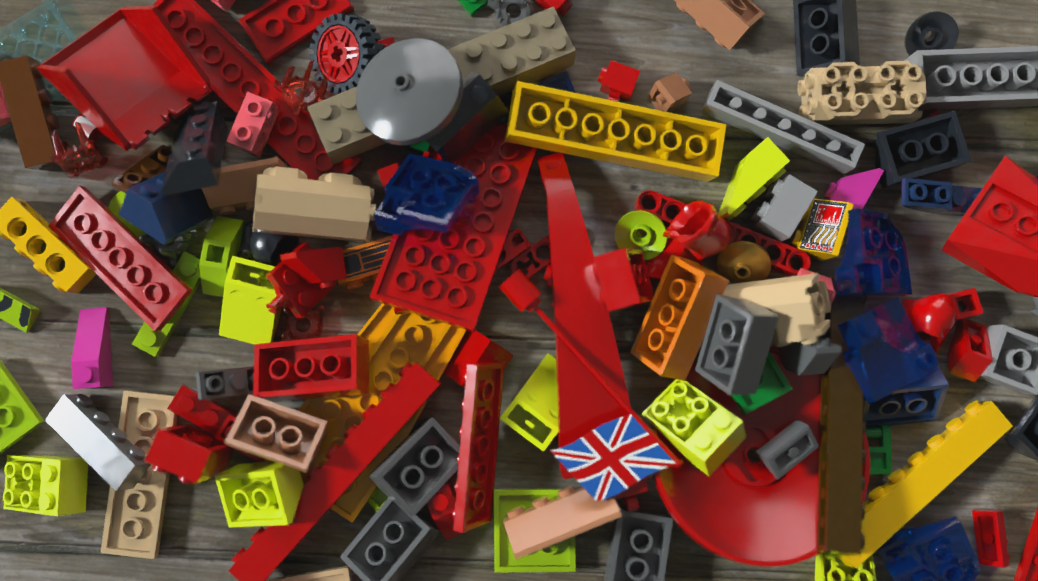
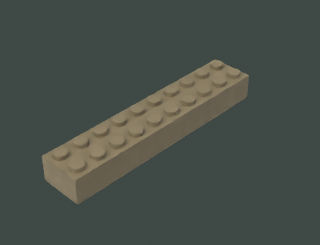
(502, 57)

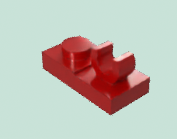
(991, 537)

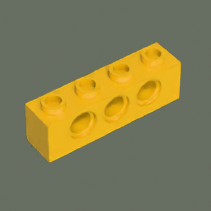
(17, 214)

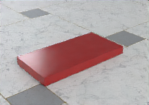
(285, 24)

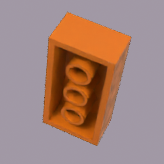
(678, 317)

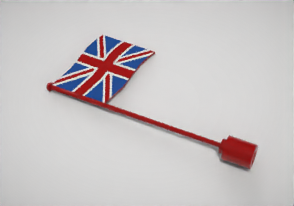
(614, 452)

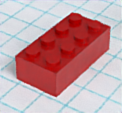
(311, 368)

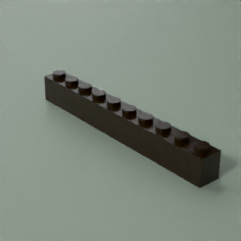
(841, 443)

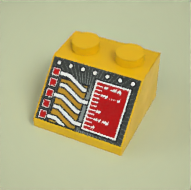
(822, 229)

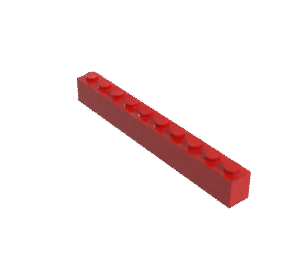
(338, 473)

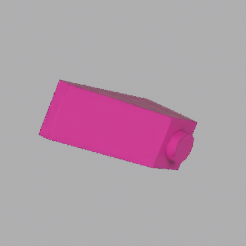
(92, 350)

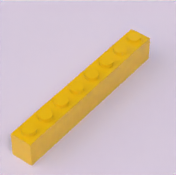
(928, 474)

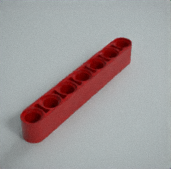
(783, 252)

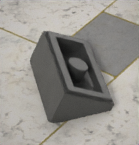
(788, 448)

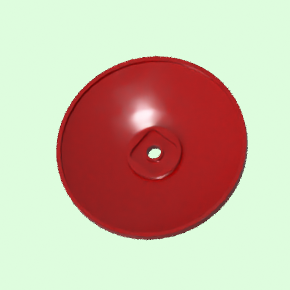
(742, 506)

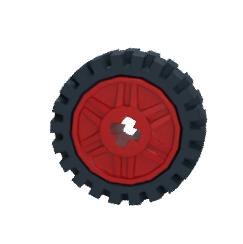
(343, 50)

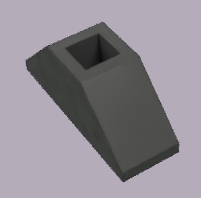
(809, 358)
(225, 382)

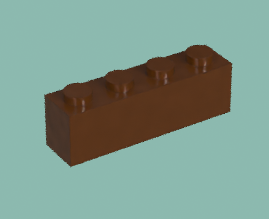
(29, 110)

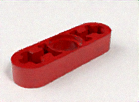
(524, 259)

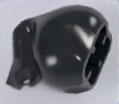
(265, 246)

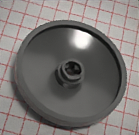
(409, 91)

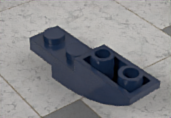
(937, 196)

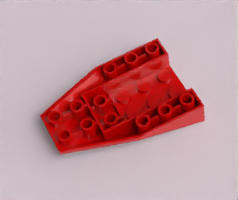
(1002, 230)

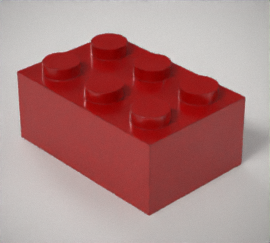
(623, 279)
(188, 453)

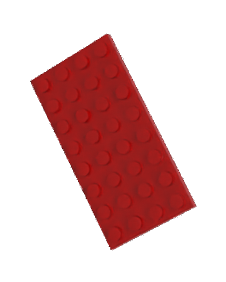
(452, 272)

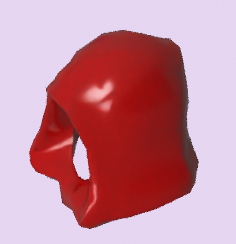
(700, 230)
(932, 315)

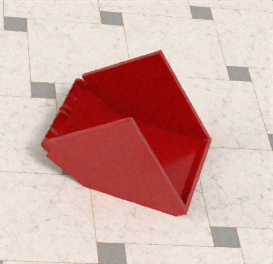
(128, 75)

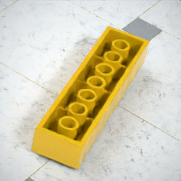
(614, 132)

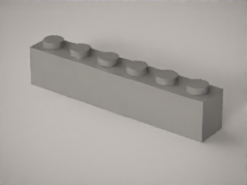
(782, 127)

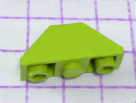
(218, 248)

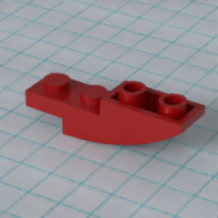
(207, 414)

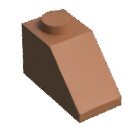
(669, 92)

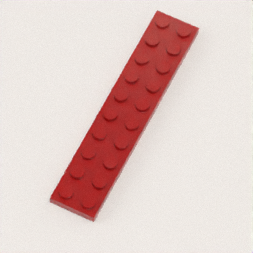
(235, 73)

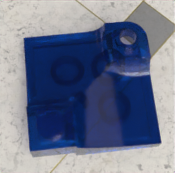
(425, 195)
(873, 258)
(886, 350)
(931, 553)

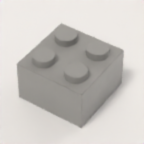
(782, 209)
(1013, 360)

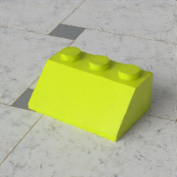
(259, 493)

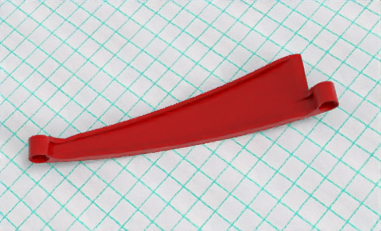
(579, 315)

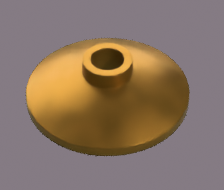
(743, 255)

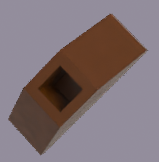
(148, 167)

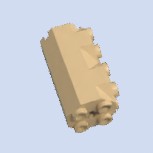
(863, 94)
(323, 208)
(795, 299)

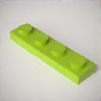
(155, 341)

